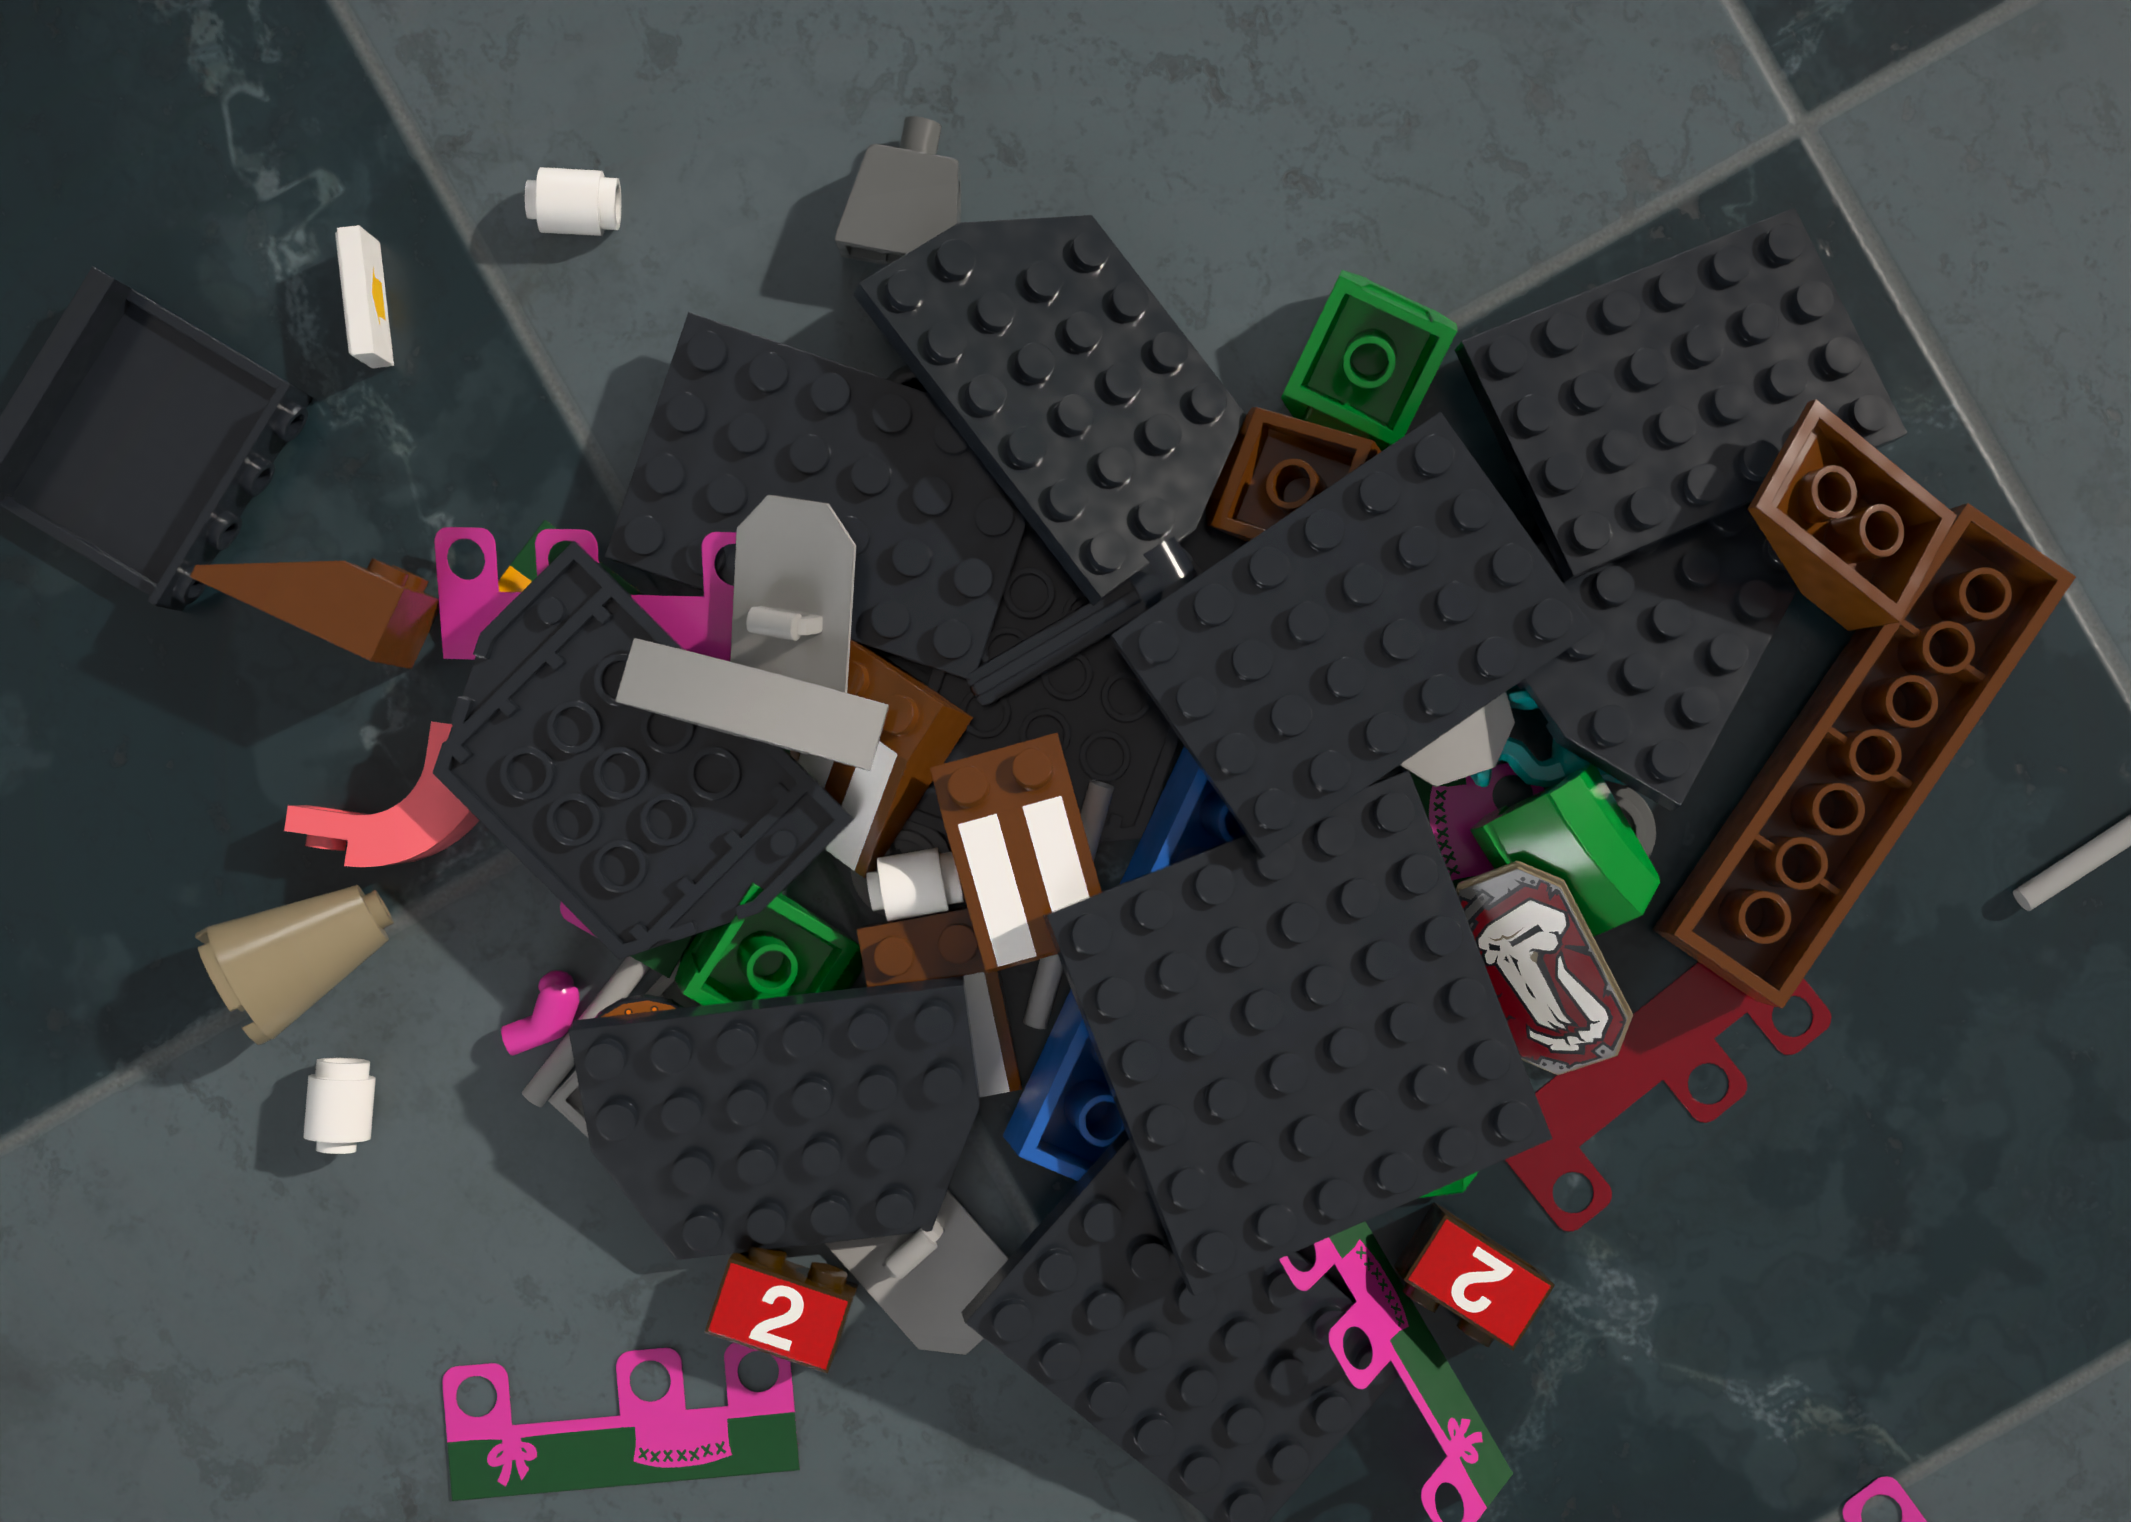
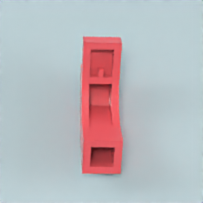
(410, 831)

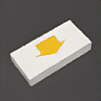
(364, 297)

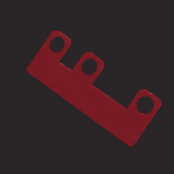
(1661, 1043)

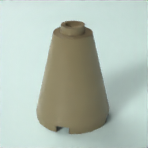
(291, 955)

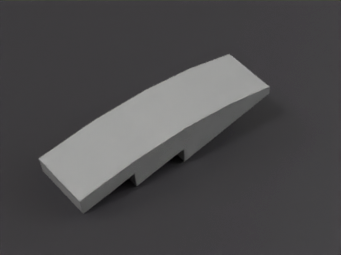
(752, 703)

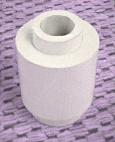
(573, 201)
(914, 884)
(339, 1105)

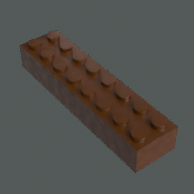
(1861, 762)

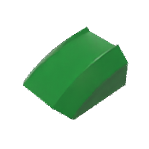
(1368, 361)
(1581, 838)
(768, 956)

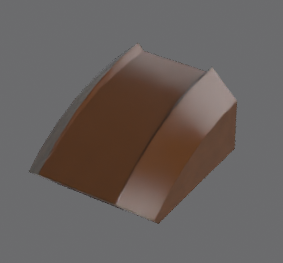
(1279, 468)

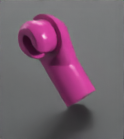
(551, 1014)

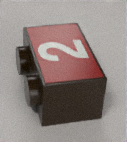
(1473, 1278)
(783, 1307)

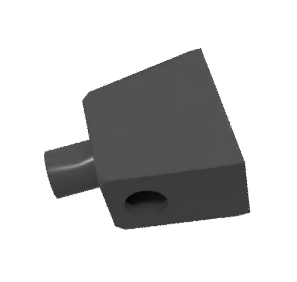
(900, 197)

